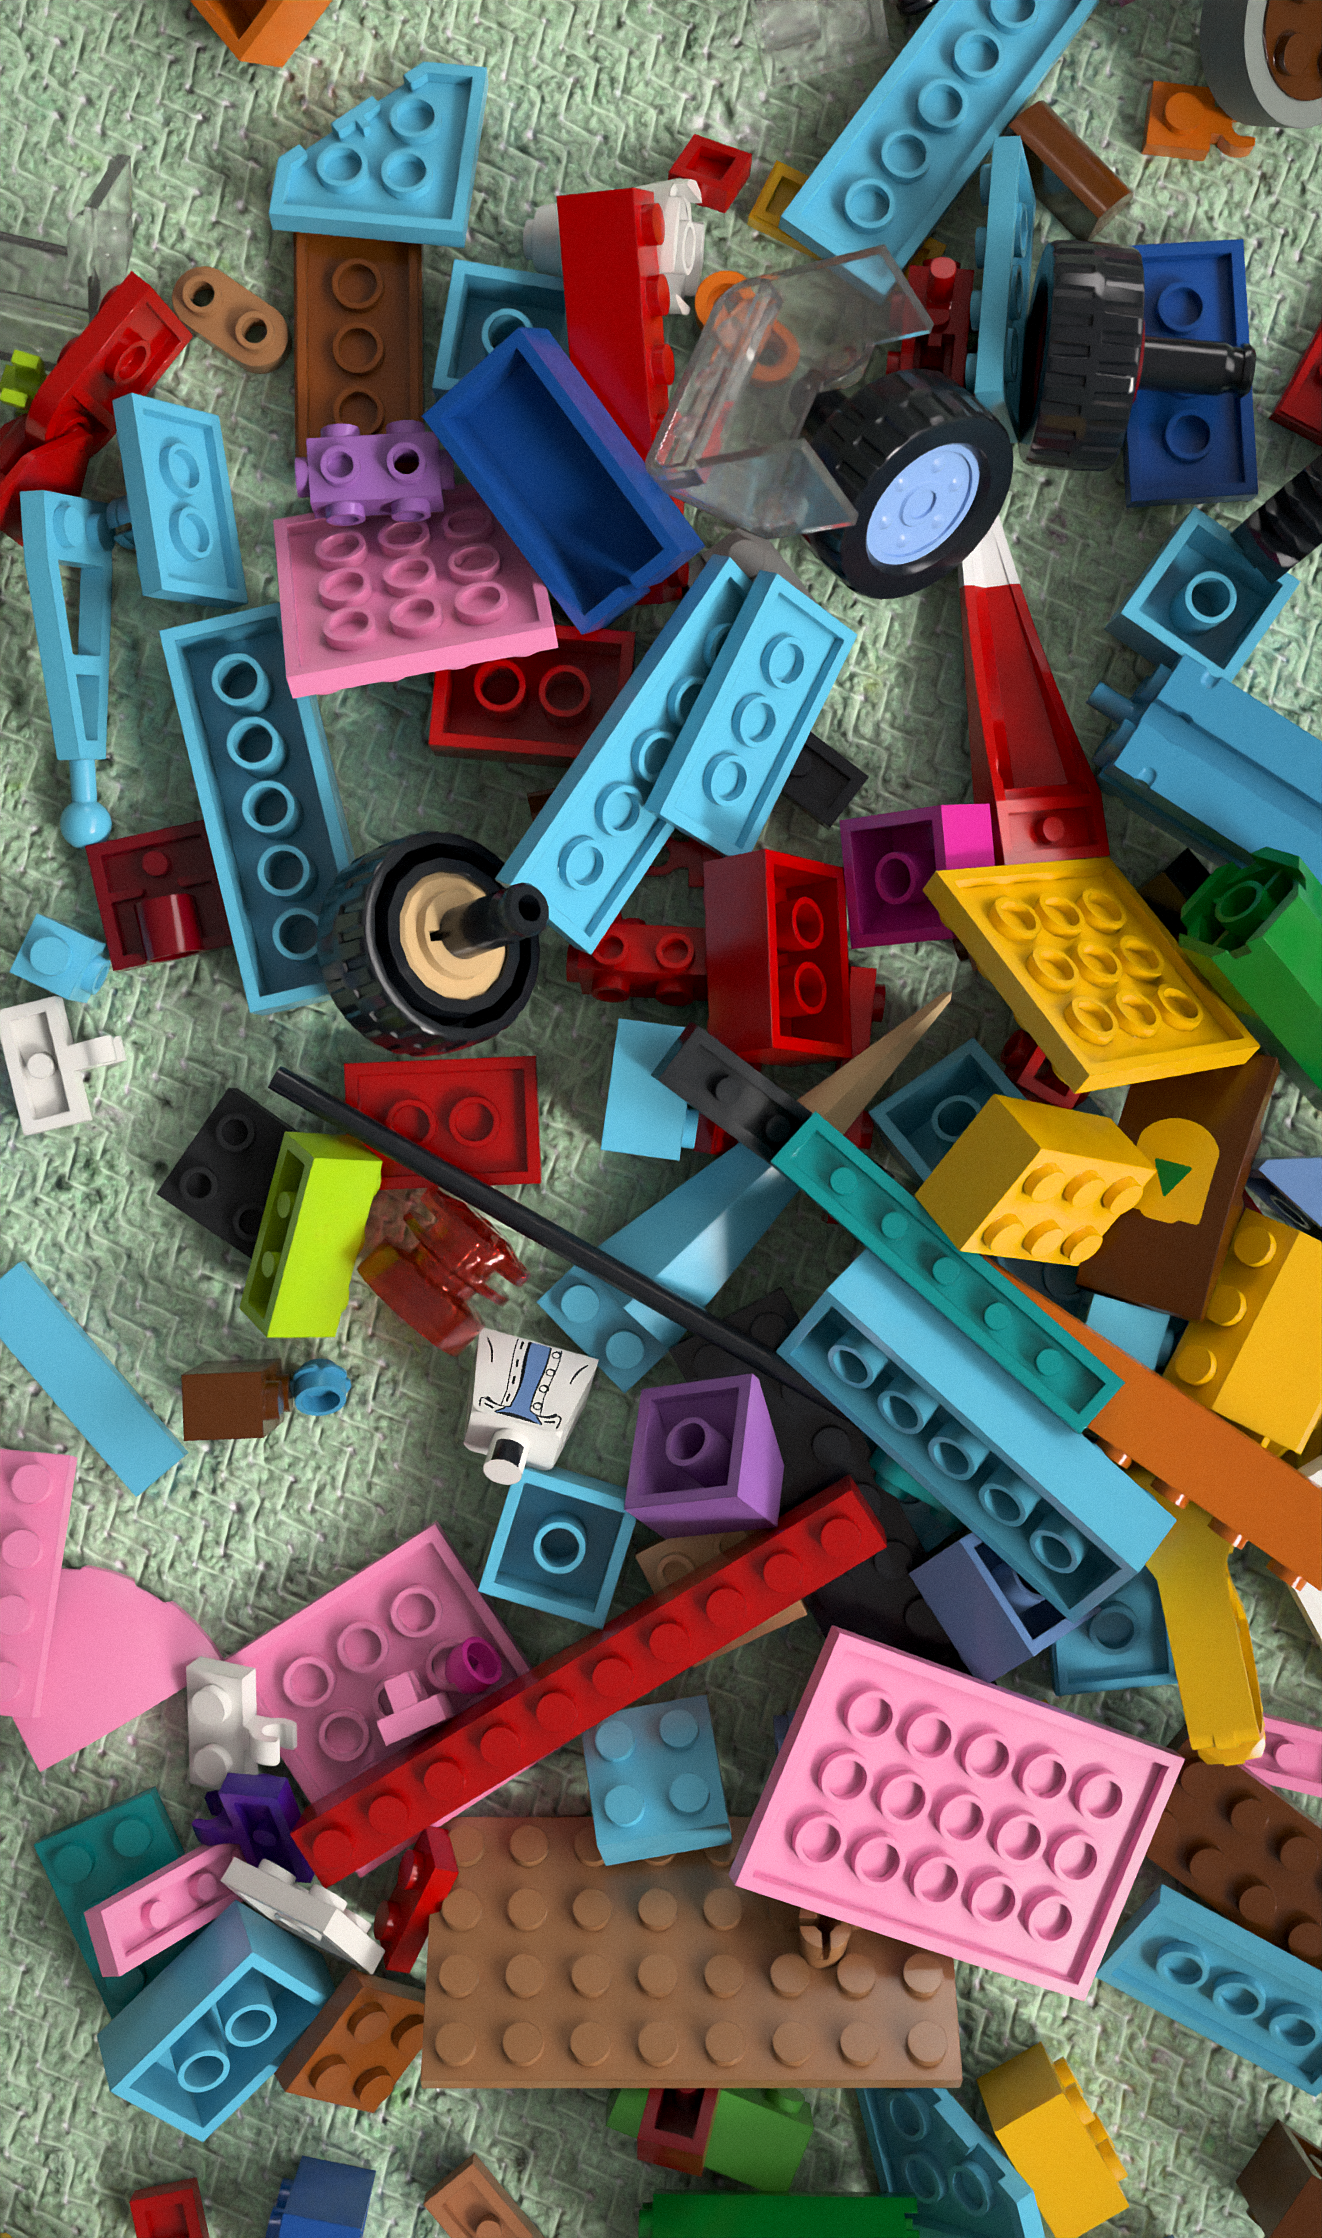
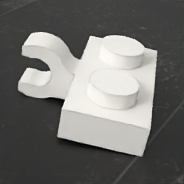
(48, 1065)
(225, 1723)

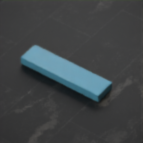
(84, 1382)

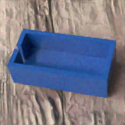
(562, 479)

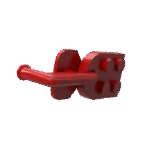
(73, 410)

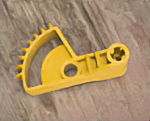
(1206, 1634)

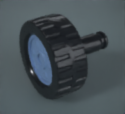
(919, 470)

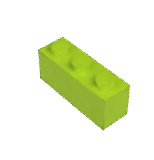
(310, 1235)

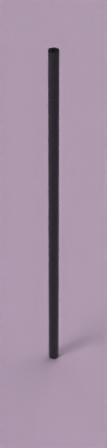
(545, 1233)

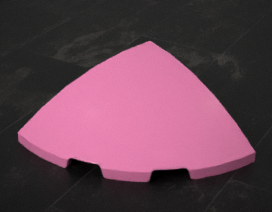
(108, 1661)

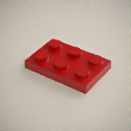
(463, 1110)

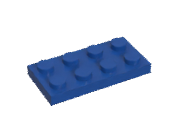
(1192, 444)

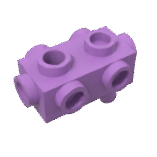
(357, 478)

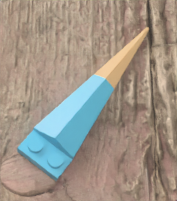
(708, 1225)

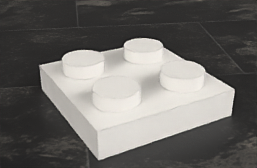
(311, 1915)

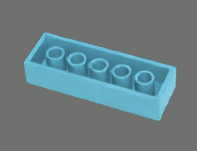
(262, 797)
(976, 1438)

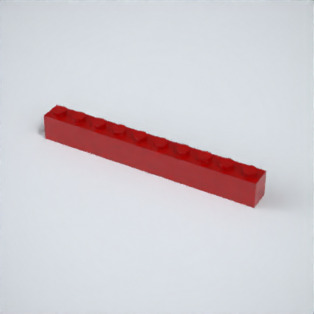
(588, 1681)

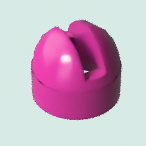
(482, 1675)

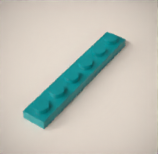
(952, 1281)

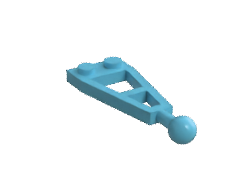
(73, 534)

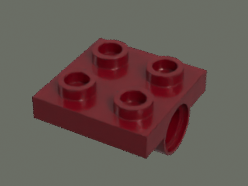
(159, 896)

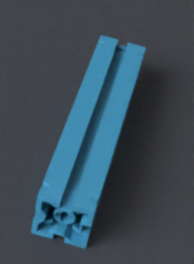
(1212, 766)

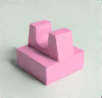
(412, 1708)

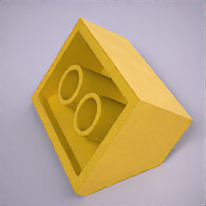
(1260, 1335)

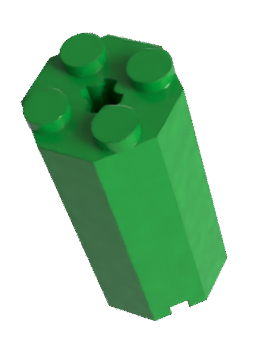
(1262, 951)
(777, 2214)

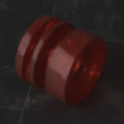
(443, 1271)

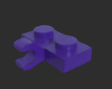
(257, 1816)

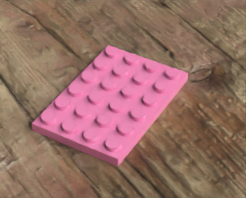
(955, 1815)

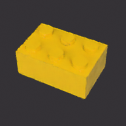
(1035, 1182)

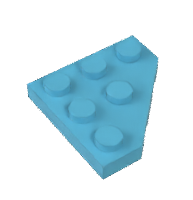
(391, 164)
(959, 2176)

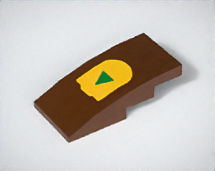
(1203, 1142)

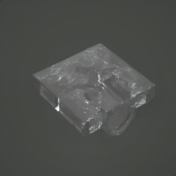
(816, 37)

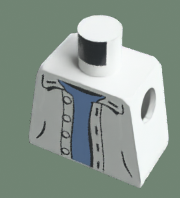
(523, 1403)

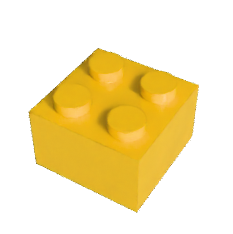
(1055, 2141)

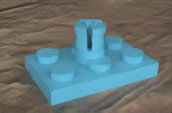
(177, 503)

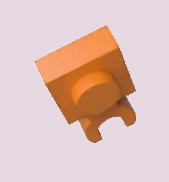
(1184, 123)

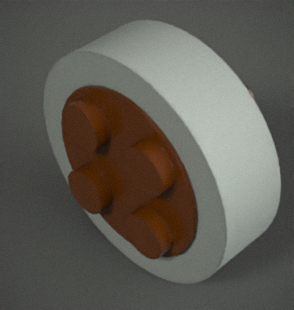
(1264, 60)

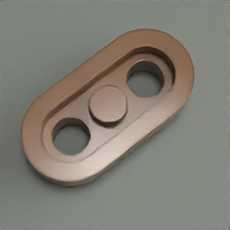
(229, 318)

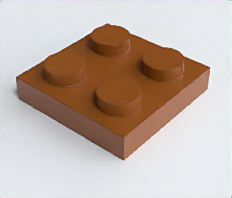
(357, 2043)

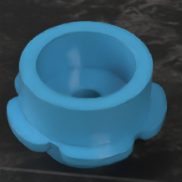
(320, 1387)

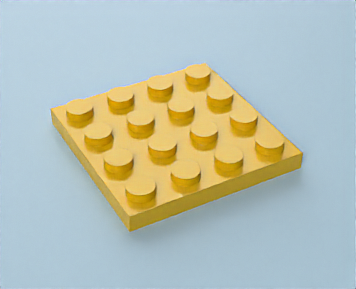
(1090, 972)

